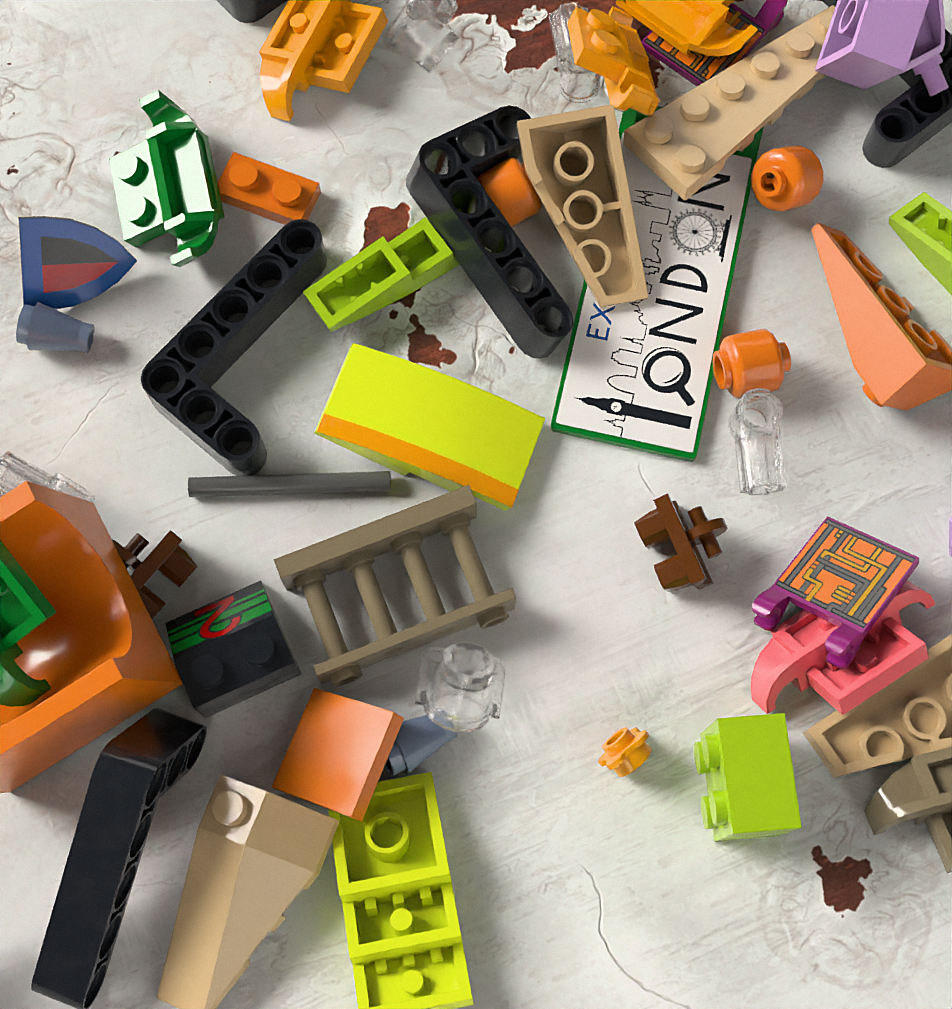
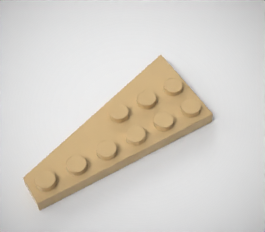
(893, 724)

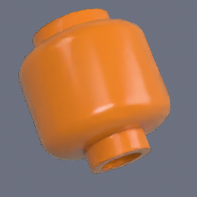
(787, 178)
(511, 190)
(751, 362)

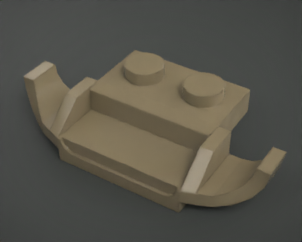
(920, 793)

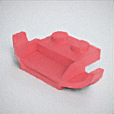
(799, 657)

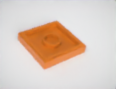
(338, 753)

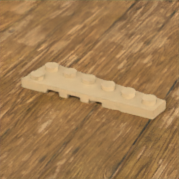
(705, 126)

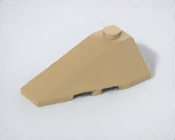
(585, 189)
(241, 878)

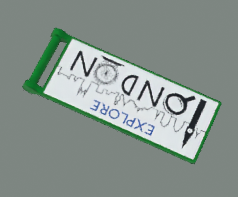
(646, 366)

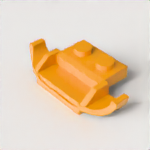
(691, 24)
(316, 46)
(614, 51)

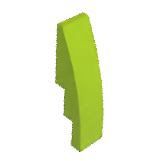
(927, 232)
(381, 275)

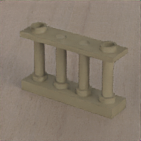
(356, 553)

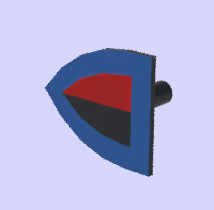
(68, 261)

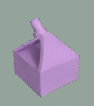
(884, 39)

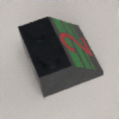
(231, 650)

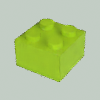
(747, 778)

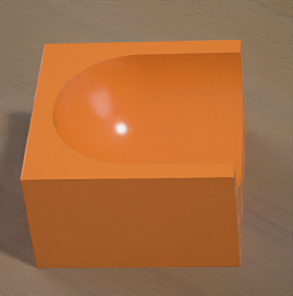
(93, 652)

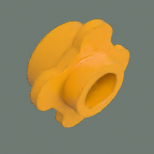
(625, 751)

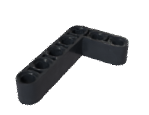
(905, 118)
(445, 182)
(229, 343)
(107, 850)

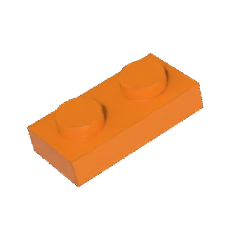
(267, 190)

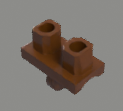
(668, 523)
(165, 557)

